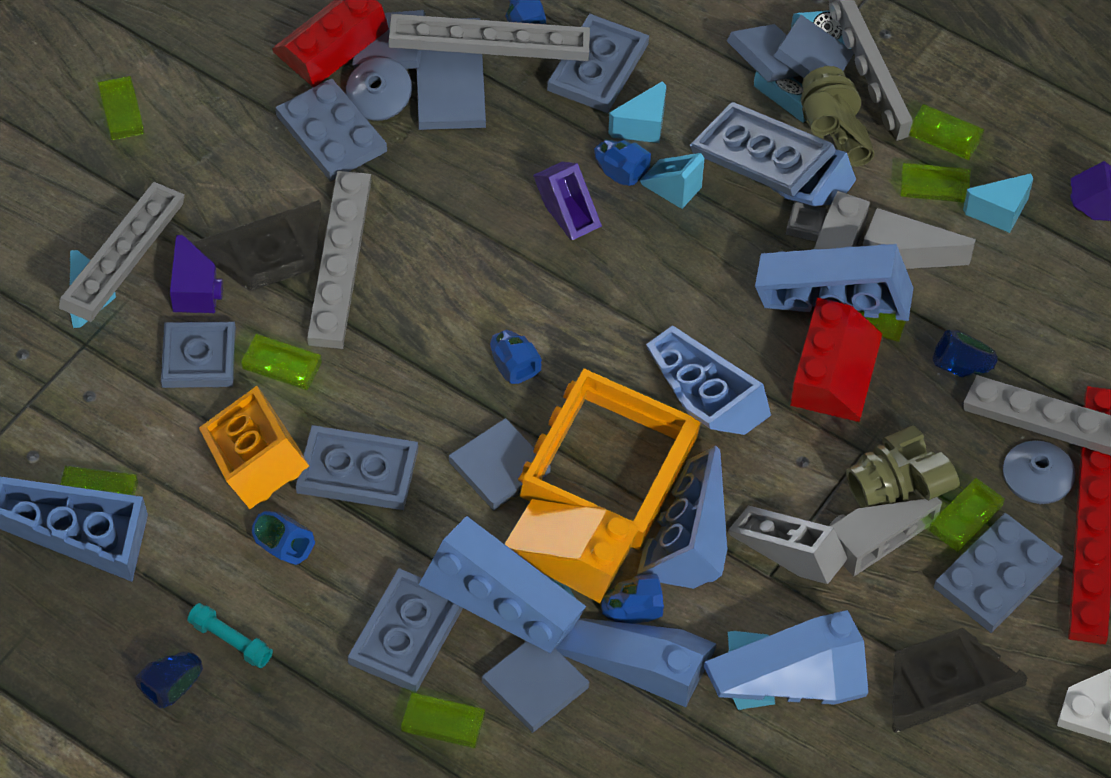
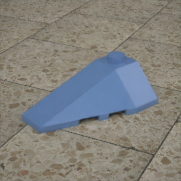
(805, 661)

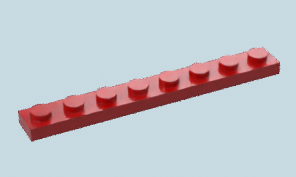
(1092, 538)

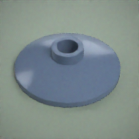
(388, 98)
(1037, 483)

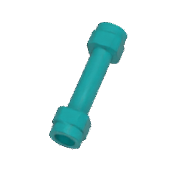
(205, 619)

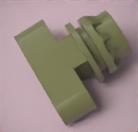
(831, 107)
(900, 468)

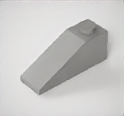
(843, 222)
(919, 242)
(878, 530)
(793, 543)

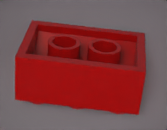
(332, 38)
(836, 361)

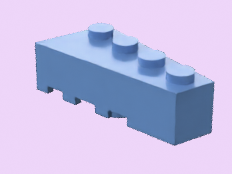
(862, 276)
(77, 522)
(501, 587)

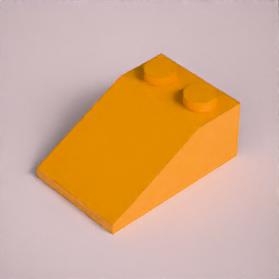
(253, 448)
(573, 544)

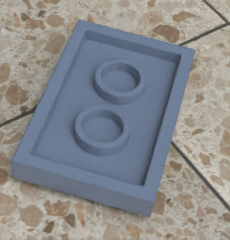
(612, 58)
(331, 129)
(358, 467)
(998, 572)
(404, 632)

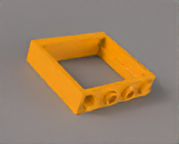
(630, 405)

